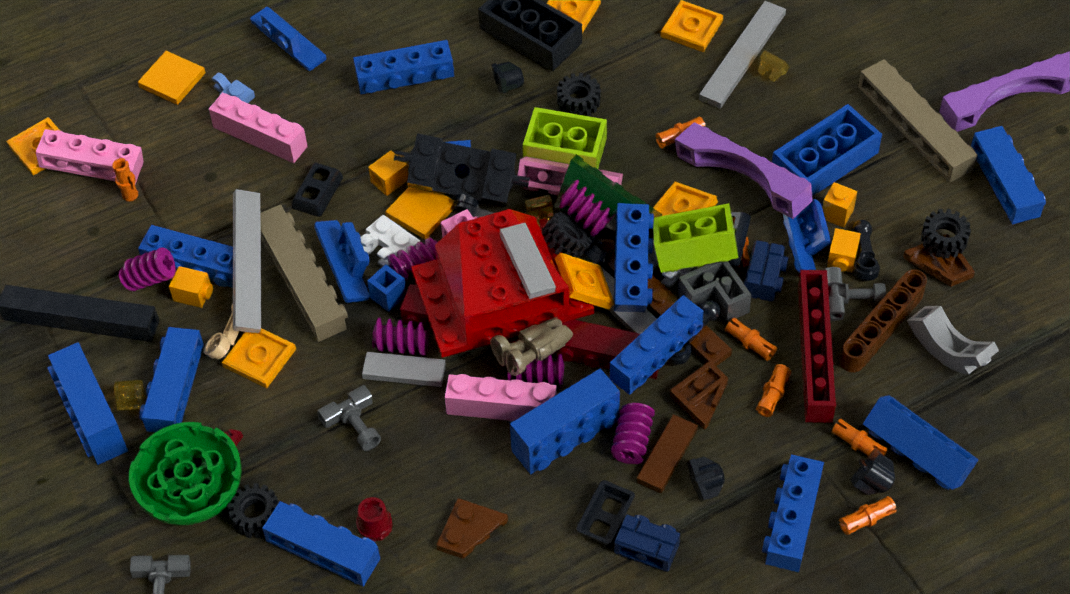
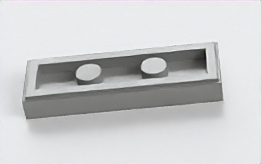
(527, 260)
(404, 369)

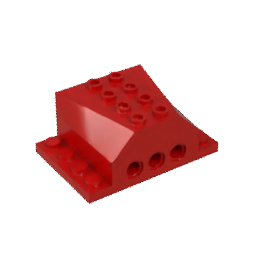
(477, 291)

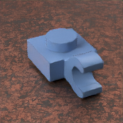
(235, 89)

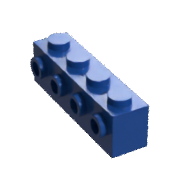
(400, 69)
(1008, 175)
(193, 253)
(631, 257)
(656, 345)
(172, 378)
(920, 442)
(794, 513)
(322, 543)

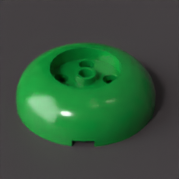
(176, 450)

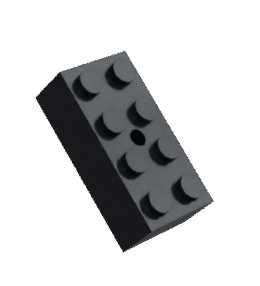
(532, 29)

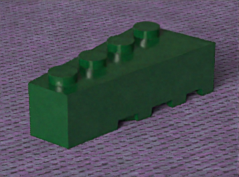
(604, 189)

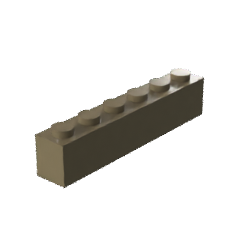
(917, 120)
(301, 275)

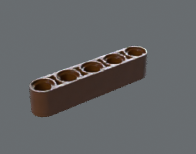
(879, 330)

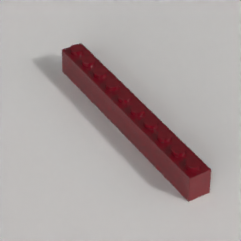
(589, 345)

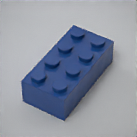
(830, 148)
(86, 404)
(565, 421)

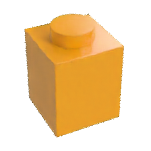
(388, 174)
(839, 204)
(844, 249)
(190, 287)

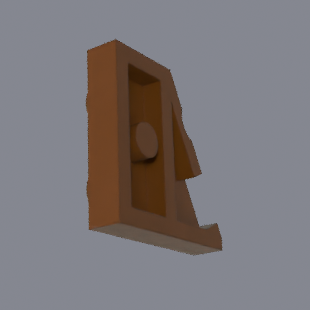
(948, 270)
(701, 393)
(468, 527)

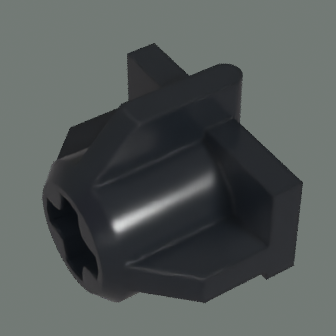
(507, 76)
(874, 474)
(706, 477)

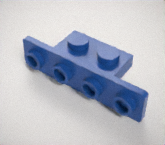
(288, 38)
(807, 235)
(346, 257)

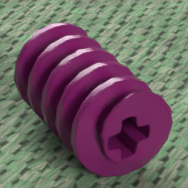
(585, 208)
(404, 261)
(147, 269)
(400, 337)
(543, 370)
(632, 433)

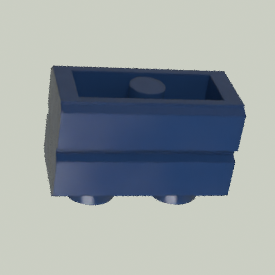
(764, 270)
(647, 542)

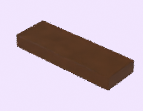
(667, 454)

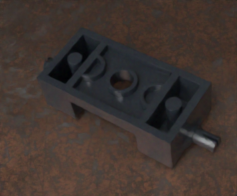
(434, 166)

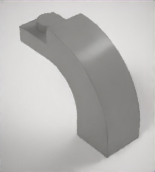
(947, 344)

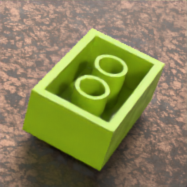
(562, 135)
(695, 238)

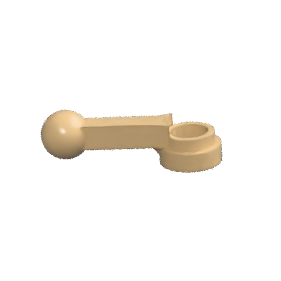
(220, 343)

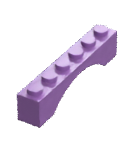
(966, 106)
(705, 148)

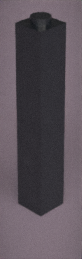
(79, 313)

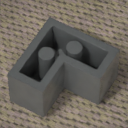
(716, 283)

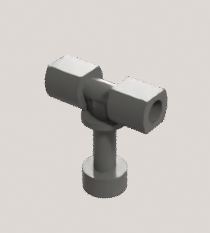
(840, 293)
(349, 412)
(160, 571)

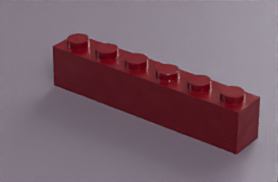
(816, 346)

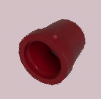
(373, 519)

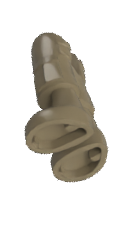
(532, 345)

